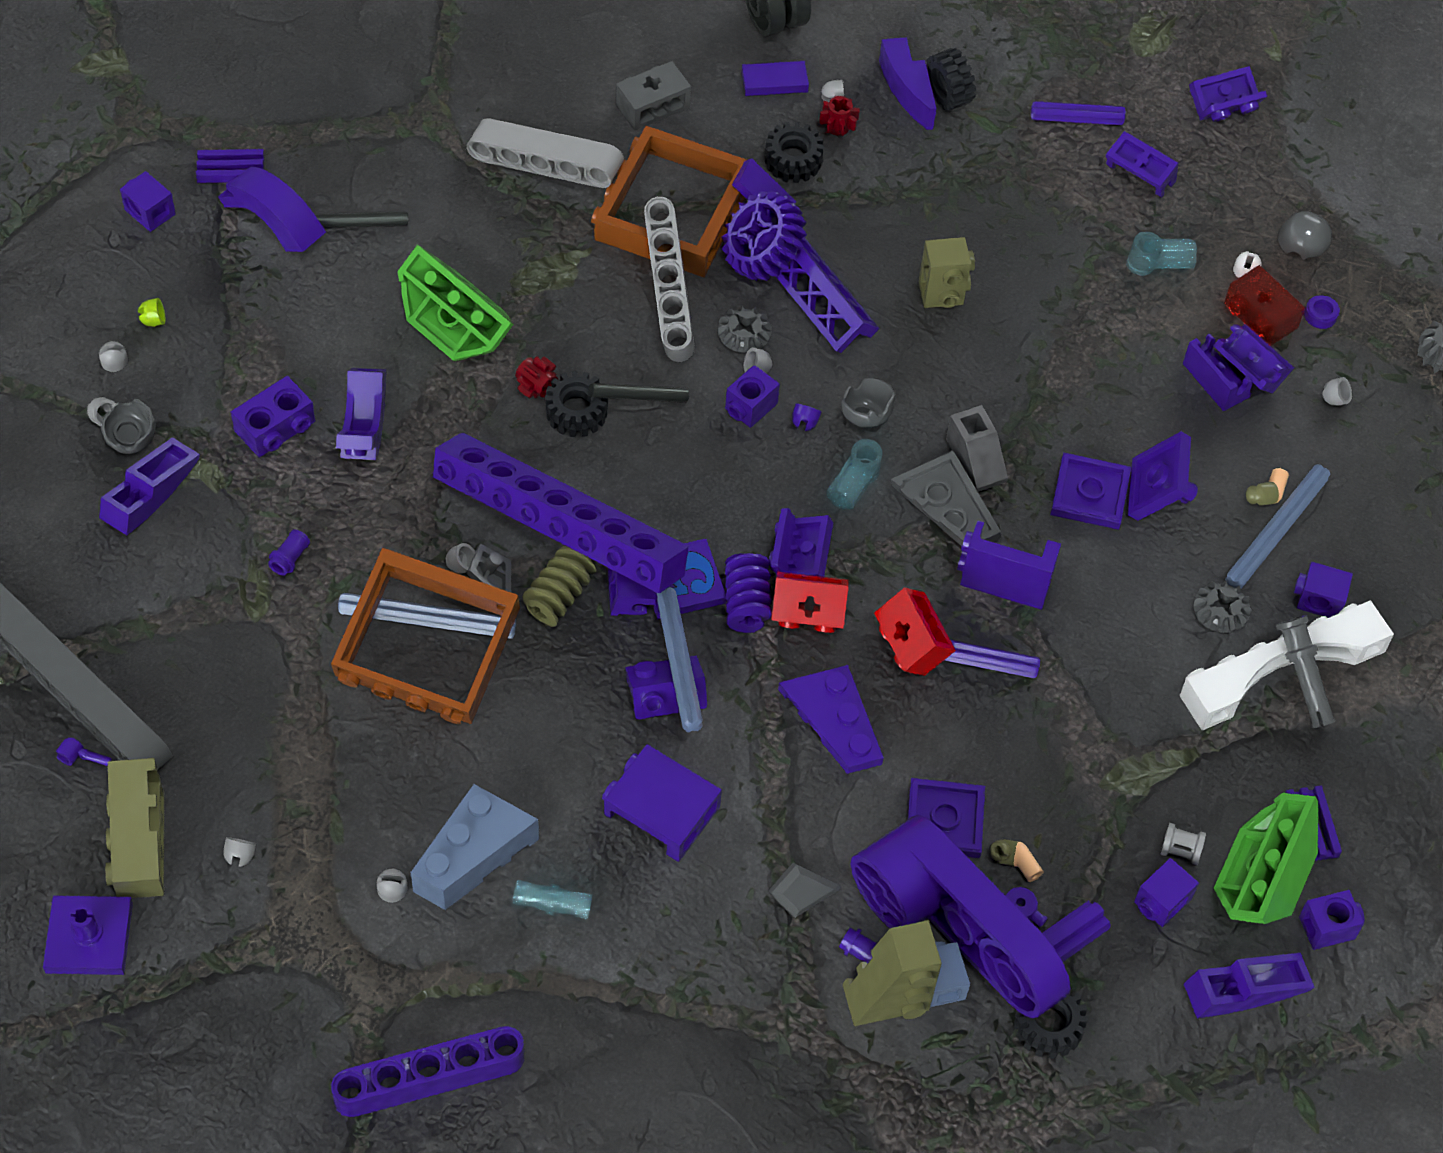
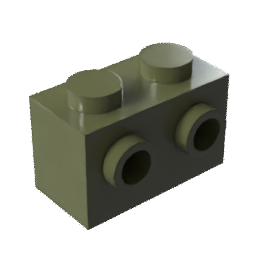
(945, 272)

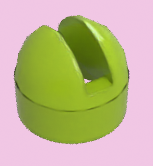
(152, 313)

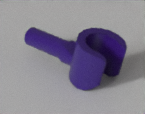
(71, 749)

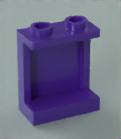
(1006, 570)
(663, 800)

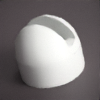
(1245, 257)

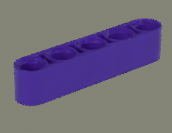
(415, 1086)

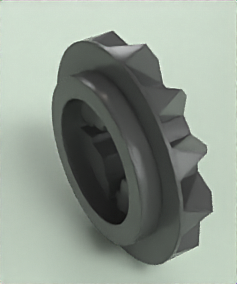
(741, 339)
(1216, 617)

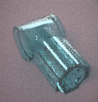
(1152, 252)
(856, 475)

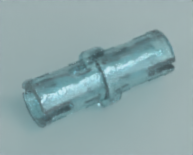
(552, 899)

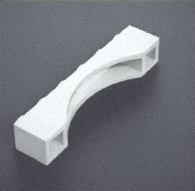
(1346, 637)

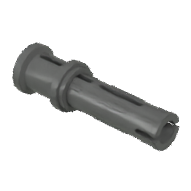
(1302, 654)

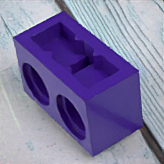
(271, 411)

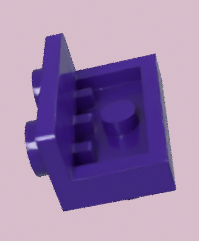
(1225, 93)
(801, 544)
(654, 687)

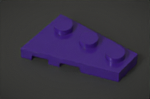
(837, 714)

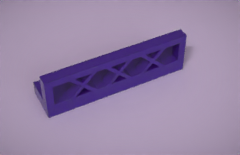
(833, 289)

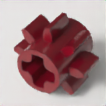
(839, 115)
(535, 376)

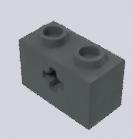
(653, 95)

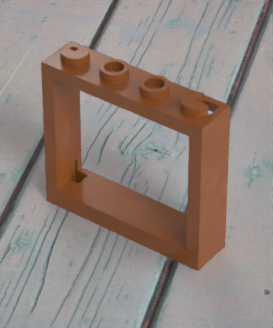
(634, 238)
(442, 582)

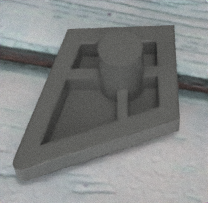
(490, 568)
(801, 889)

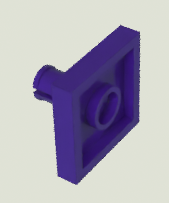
(1161, 477)
(88, 935)

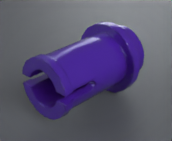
(283, 559)
(857, 945)

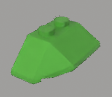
(450, 308)
(1270, 860)

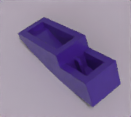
(908, 80)
(147, 486)
(1247, 984)

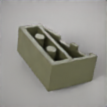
(135, 828)
(897, 978)

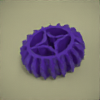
(770, 241)

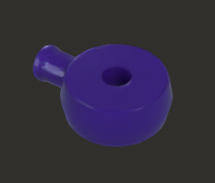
(1029, 904)

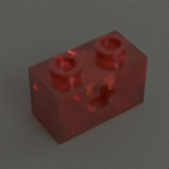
(1264, 305)

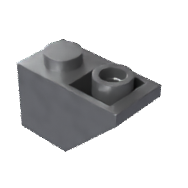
(977, 447)

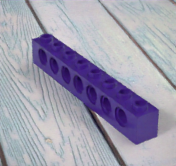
(561, 512)

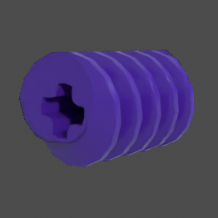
(747, 592)

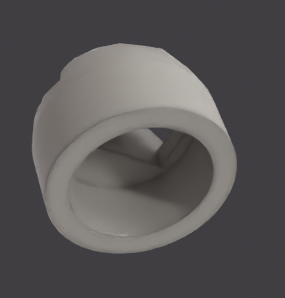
(832, 89)
(113, 356)
(759, 358)
(1337, 391)
(104, 404)
(459, 558)
(238, 848)
(390, 890)

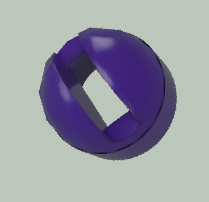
(805, 414)

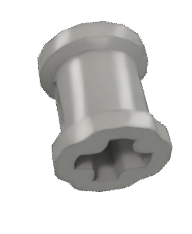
(1183, 843)

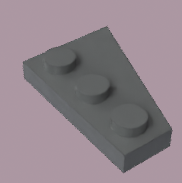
(947, 497)

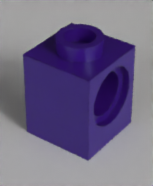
(147, 201)
(754, 385)
(1323, 589)
(1165, 892)
(1321, 929)

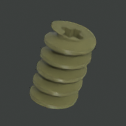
(557, 585)

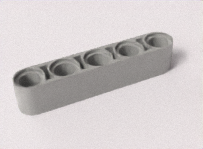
(545, 153)
(669, 264)

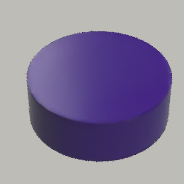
(1321, 312)

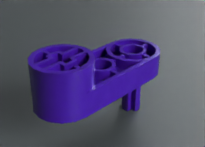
(924, 875)

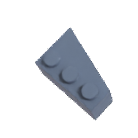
(471, 845)

